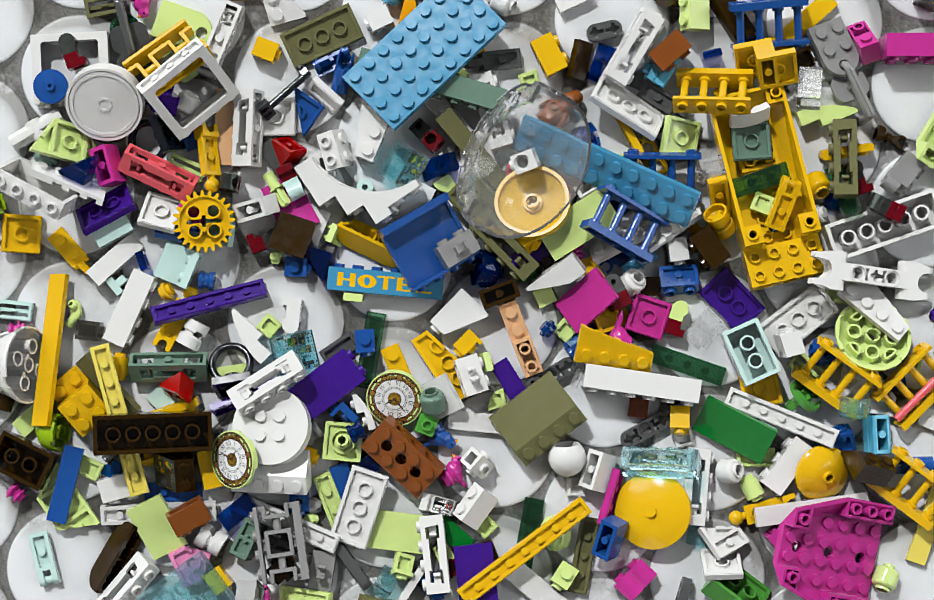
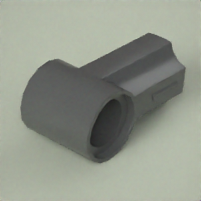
(281, 543)

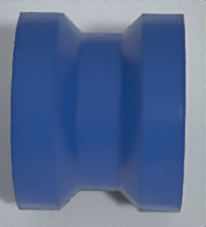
(206, 280)

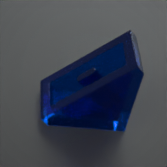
(600, 61)
(440, 166)
(81, 171)
(320, 260)

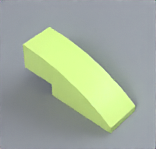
(824, 115)

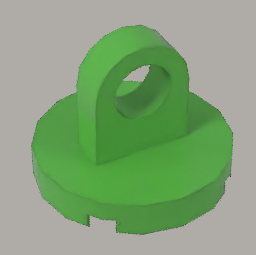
(803, 397)

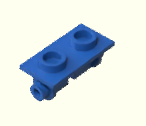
(327, 63)

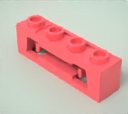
(157, 173)

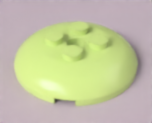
(868, 354)

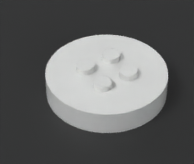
(104, 102)
(276, 428)

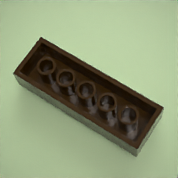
(152, 432)

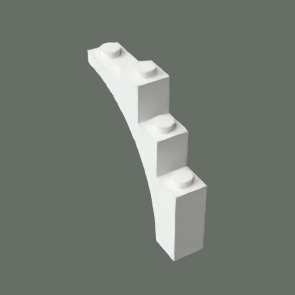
(326, 188)

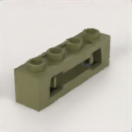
(844, 189)
(525, 268)

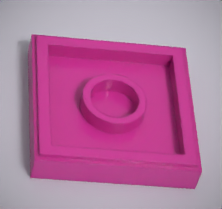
(648, 316)

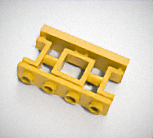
(160, 47)

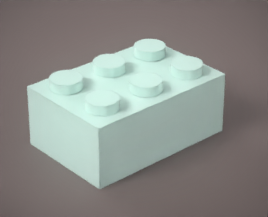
(750, 352)

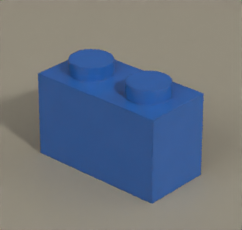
(609, 537)

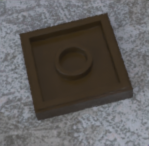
(292, 235)

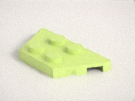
(63, 142)
(80, 511)

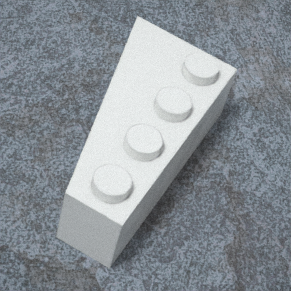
(370, 134)

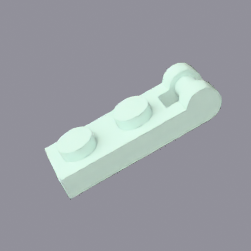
(44, 558)

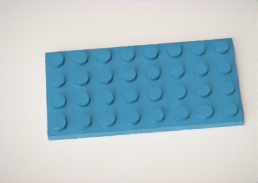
(422, 56)

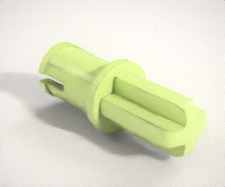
(277, 188)

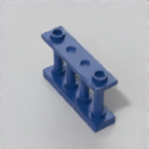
(777, 6)
(690, 154)
(609, 234)

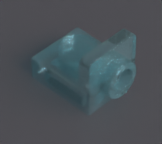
(854, 408)
(384, 583)

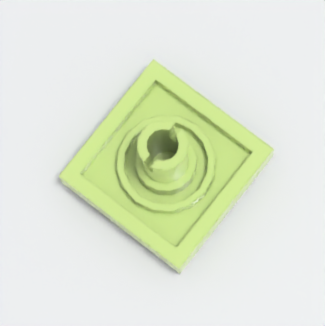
(338, 445)

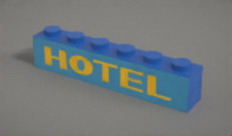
(377, 282)

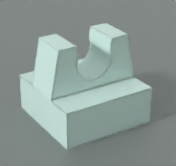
(117, 284)

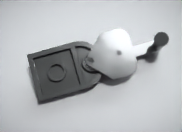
(128, 37)

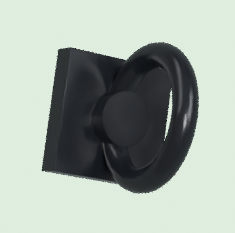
(164, 136)
(224, 383)

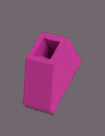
(865, 42)

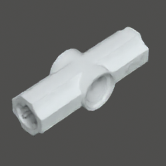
(33, 129)

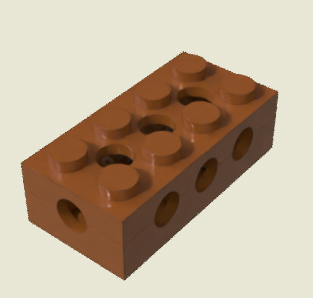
(399, 468)

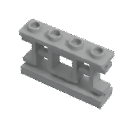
(296, 540)

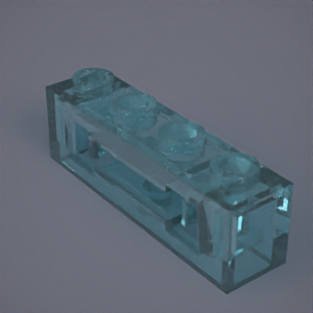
(660, 462)

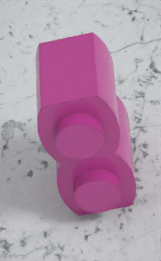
(634, 579)

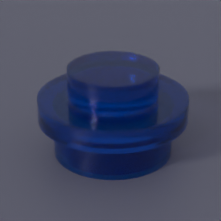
(547, 328)

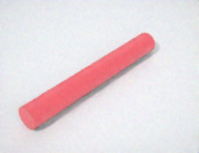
(915, 400)

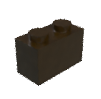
(499, 293)

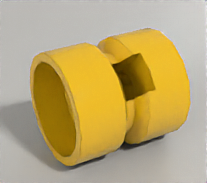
(719, 220)

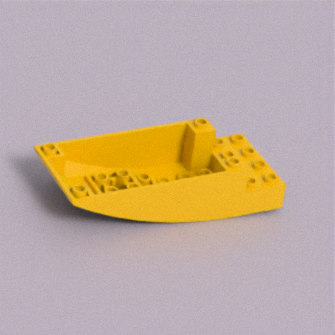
(772, 256)

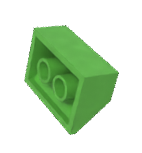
(736, 589)

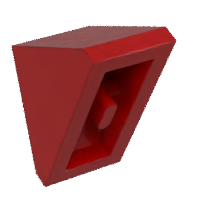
(288, 150)
(179, 387)

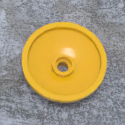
(813, 472)

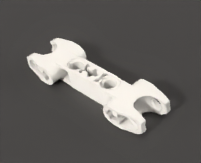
(837, 271)

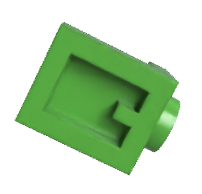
(426, 424)

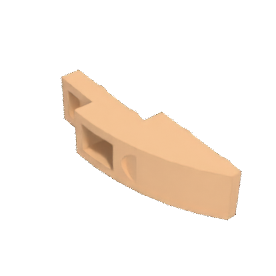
(520, 338)

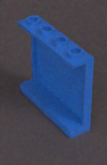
(415, 236)

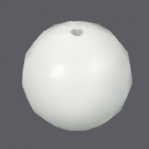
(567, 458)

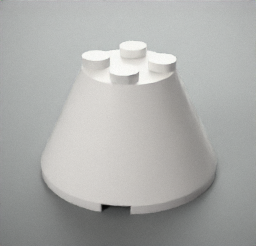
(20, 363)

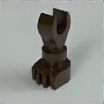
(880, 135)

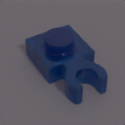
(619, 259)

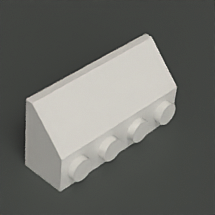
(283, 479)

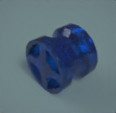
(356, 431)
(371, 464)

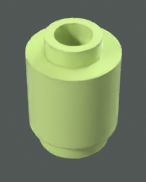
(751, 488)

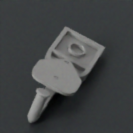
(840, 59)

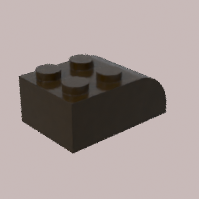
(25, 460)

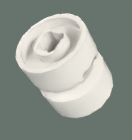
(193, 334)
(211, 539)

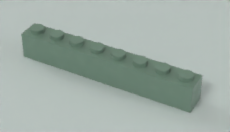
(465, 90)

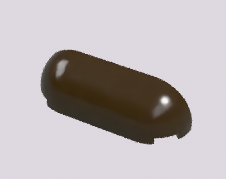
(728, 20)
(114, 556)

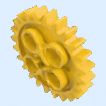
(203, 203)

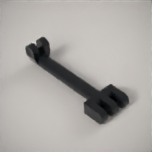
(266, 108)

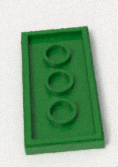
(734, 429)

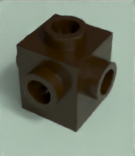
(279, 577)

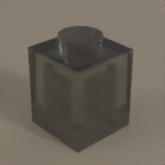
(89, 330)

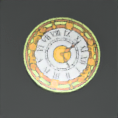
(394, 394)
(234, 459)

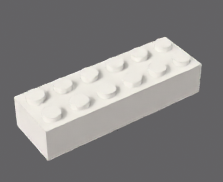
(873, 231)
(642, 383)

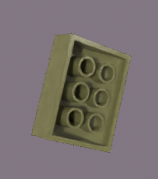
(537, 418)

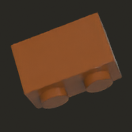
(669, 51)
(188, 516)

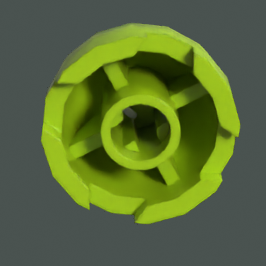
(57, 435)

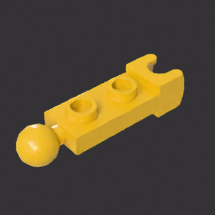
(208, 155)
(170, 331)
(737, 517)

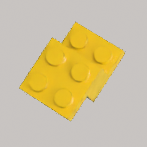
(770, 66)
(78, 399)

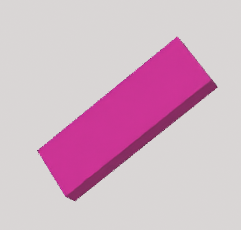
(611, 494)

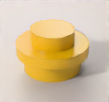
(166, 291)

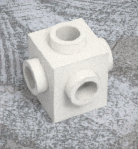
(477, 463)

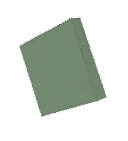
(751, 143)

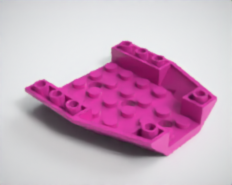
(846, 529)

